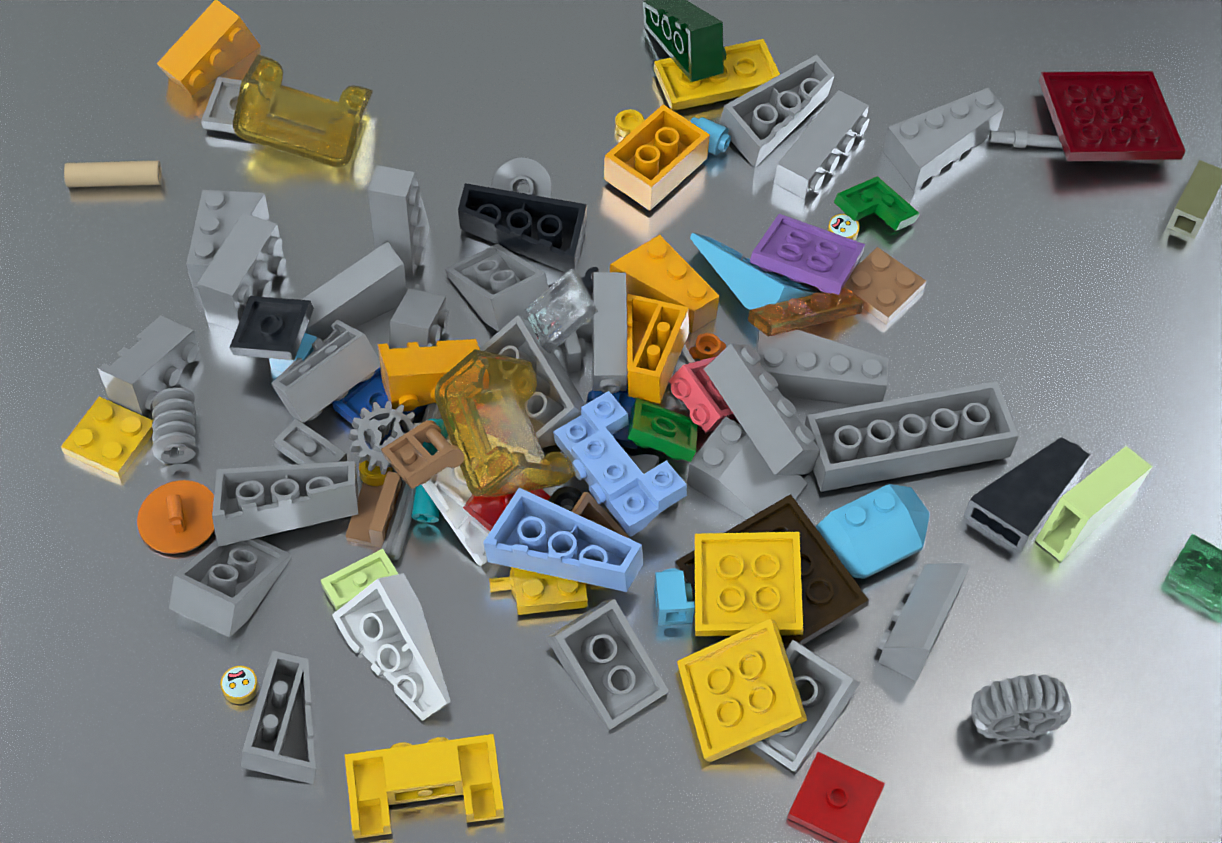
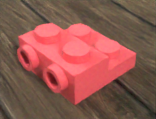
(700, 395)

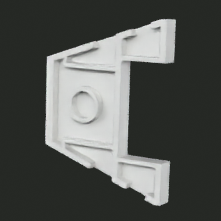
(450, 495)

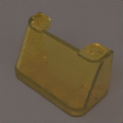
(298, 120)
(489, 424)

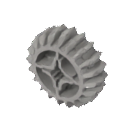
(1021, 707)

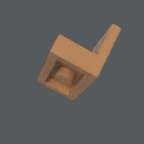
(374, 511)

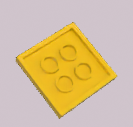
(747, 581)
(741, 690)

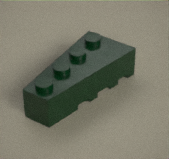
(687, 36)

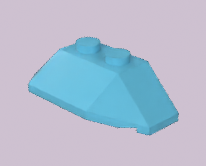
(876, 529)

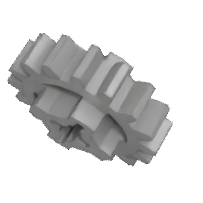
(376, 430)

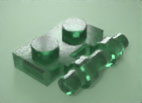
(1200, 561)

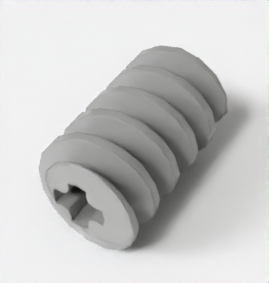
(173, 425)

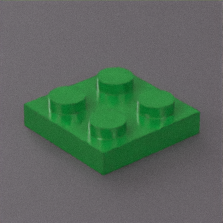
(662, 430)

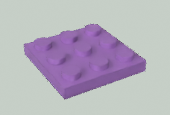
(807, 254)

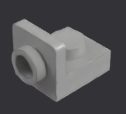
(574, 346)

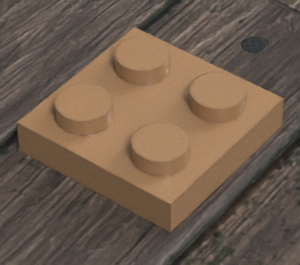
(884, 285)

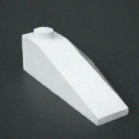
(392, 633)

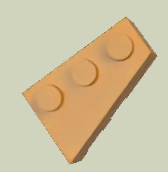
(663, 275)

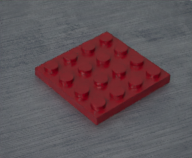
(1111, 116)

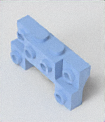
(609, 470)

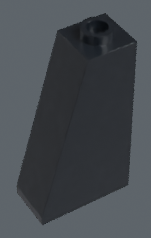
(1026, 496)

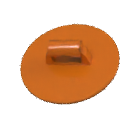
(177, 517)

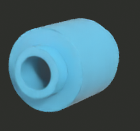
(719, 137)

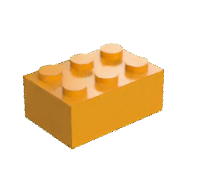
(656, 157)

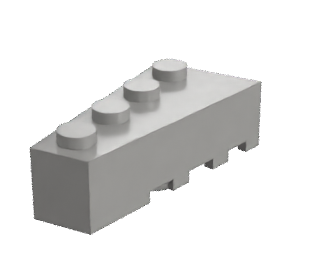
(774, 109)
(822, 368)
(281, 498)

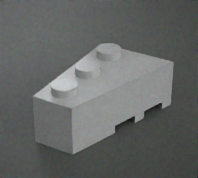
(214, 221)
(149, 365)
(327, 372)
(281, 724)

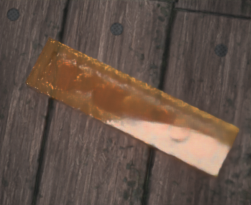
(805, 312)

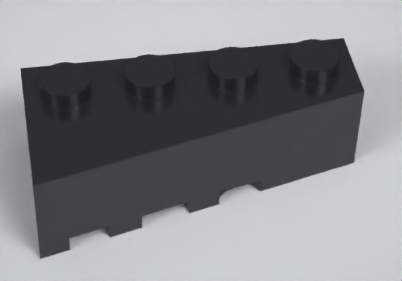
(526, 223)

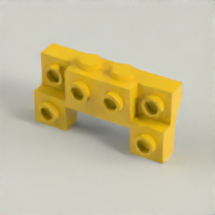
(423, 773)

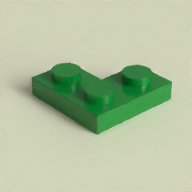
(876, 197)

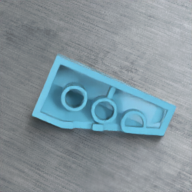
(747, 281)

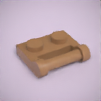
(414, 461)

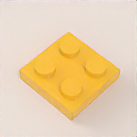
(108, 437)

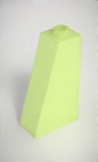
(1092, 502)

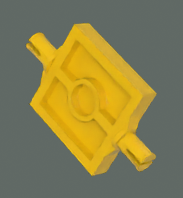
(541, 592)

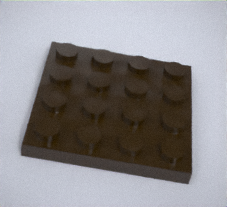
(827, 586)

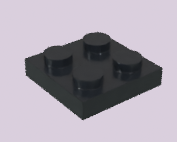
(271, 327)

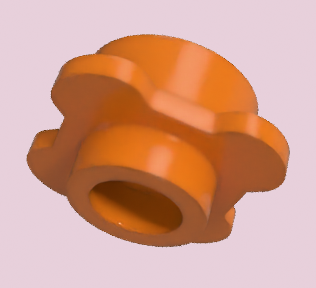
(707, 341)

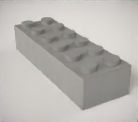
(911, 435)

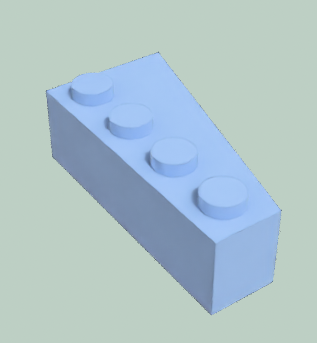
(561, 544)

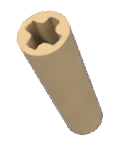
(113, 173)

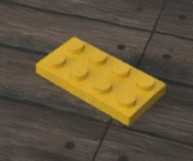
(744, 69)

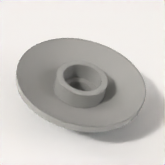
(523, 171)

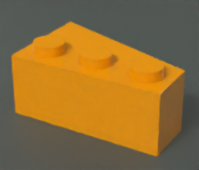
(208, 48)
(653, 345)
(413, 371)

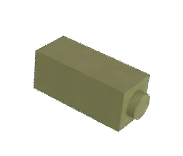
(1196, 199)

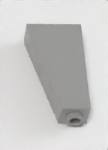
(359, 292)
(609, 332)

